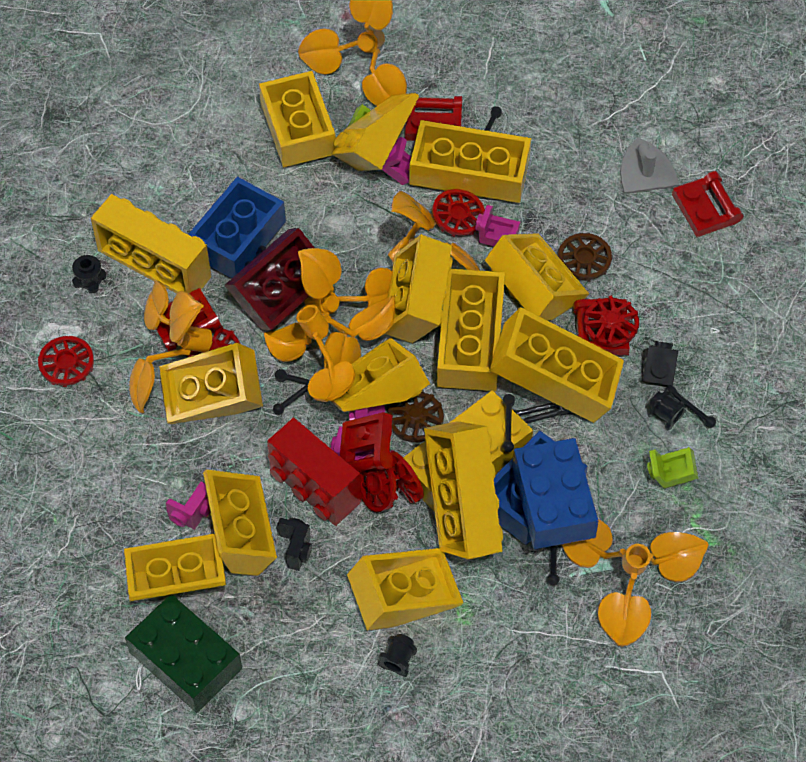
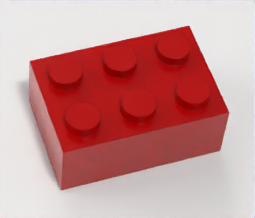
(314, 472)

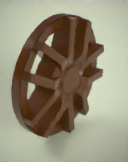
(586, 256)
(416, 416)

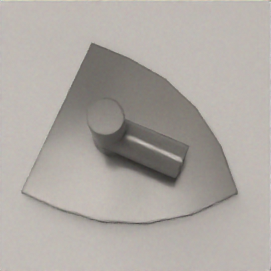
(646, 169)

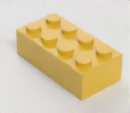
(470, 160)
(150, 245)
(470, 329)
(557, 365)
(486, 412)
(464, 489)

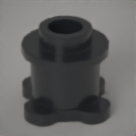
(88, 273)
(667, 408)
(398, 654)

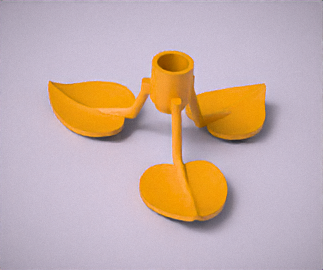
(323, 55)
(409, 207)
(318, 273)
(182, 314)
(335, 380)
(625, 616)

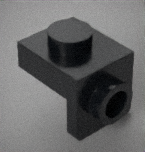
(661, 363)
(299, 547)

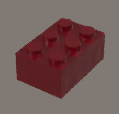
(272, 281)

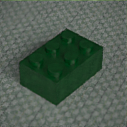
(184, 653)

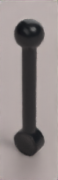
(496, 112)
(281, 376)
(508, 402)
(278, 408)
(536, 409)
(562, 411)
(710, 421)
(553, 578)

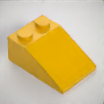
(371, 138)
(383, 377)
(211, 384)
(403, 587)

